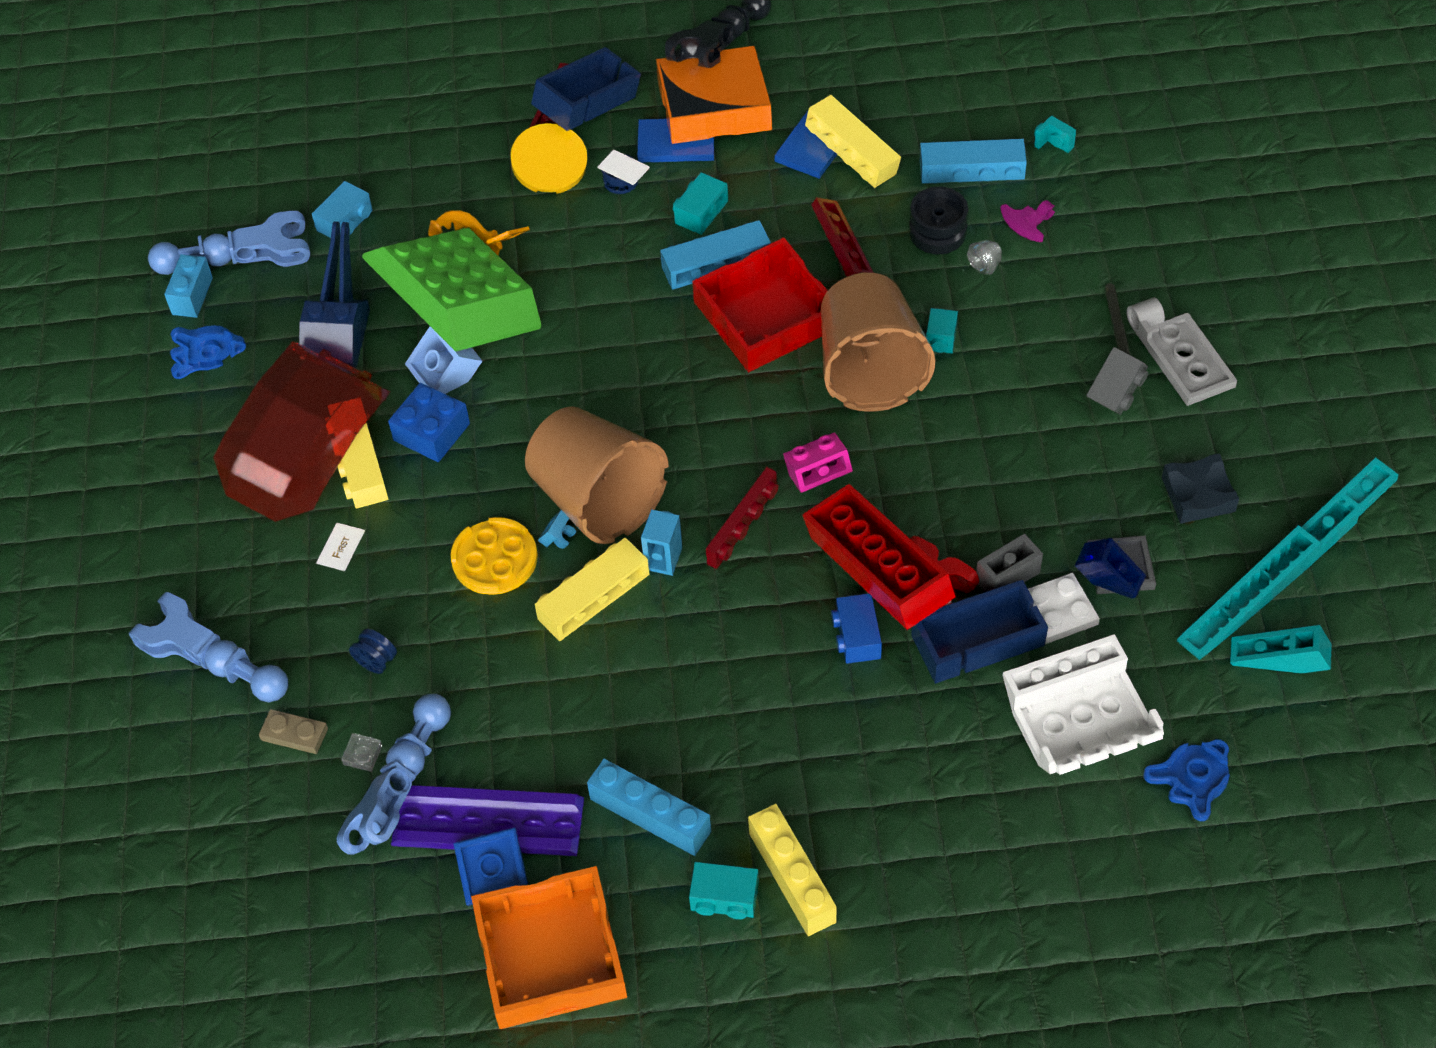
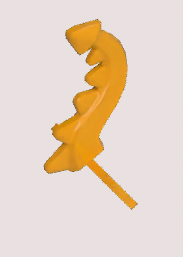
(466, 220)

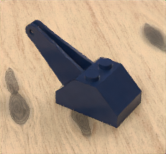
(333, 322)

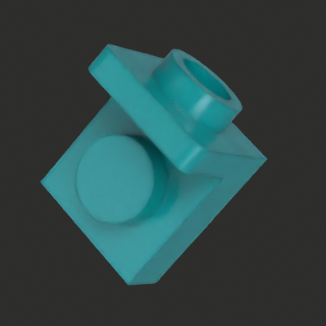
(1056, 133)

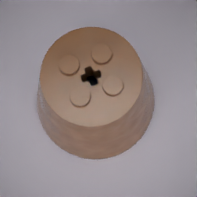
(872, 344)
(596, 472)

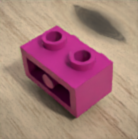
(817, 462)

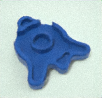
(203, 349)
(1195, 774)

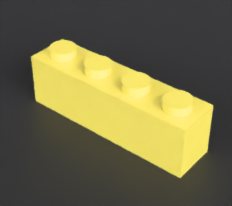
(852, 141)
(362, 472)
(592, 588)
(792, 870)

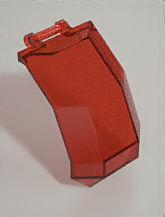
(295, 431)

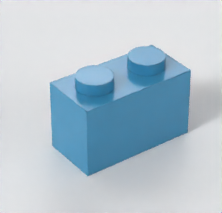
(343, 205)
(188, 285)
(662, 541)

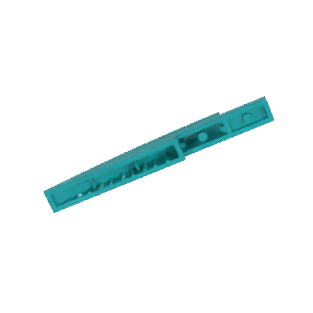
(1288, 560)

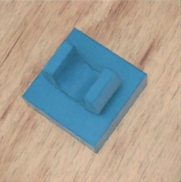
(554, 531)

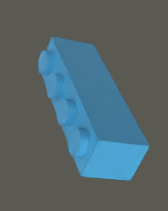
(972, 161)
(705, 254)
(649, 807)

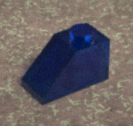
(1110, 568)

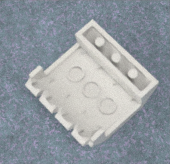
(1080, 706)

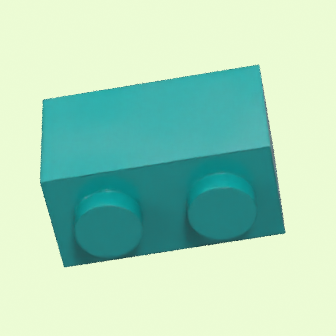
(700, 203)
(724, 890)

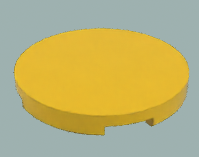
(548, 158)
(494, 556)

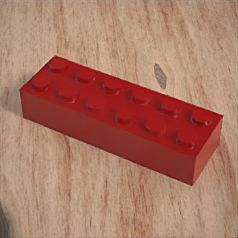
(879, 556)

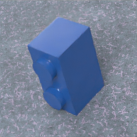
(857, 627)

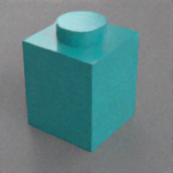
(942, 330)

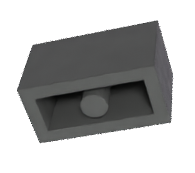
(1118, 381)
(1010, 564)

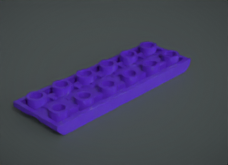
(448, 815)

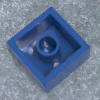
(429, 422)

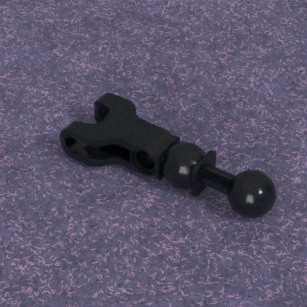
(715, 34)

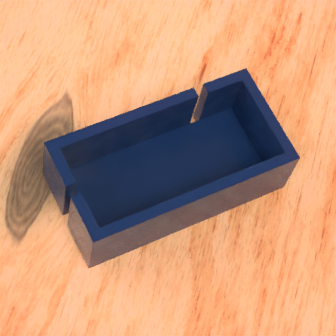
(585, 88)
(980, 631)

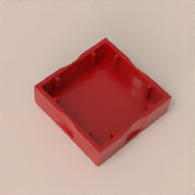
(762, 304)

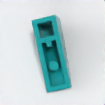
(1284, 650)

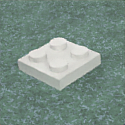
(1064, 607)

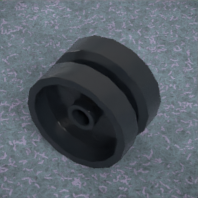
(938, 220)

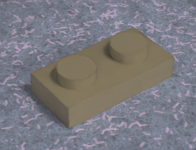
(293, 731)

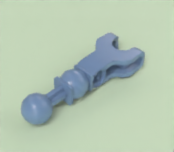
(244, 245)
(199, 645)
(404, 761)

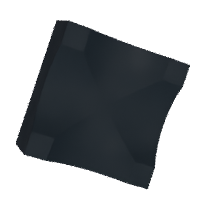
(1199, 489)

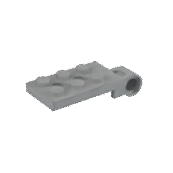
(1178, 334)

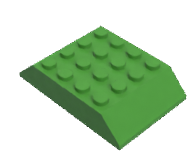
(458, 287)

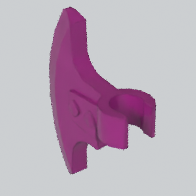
(1026, 220)

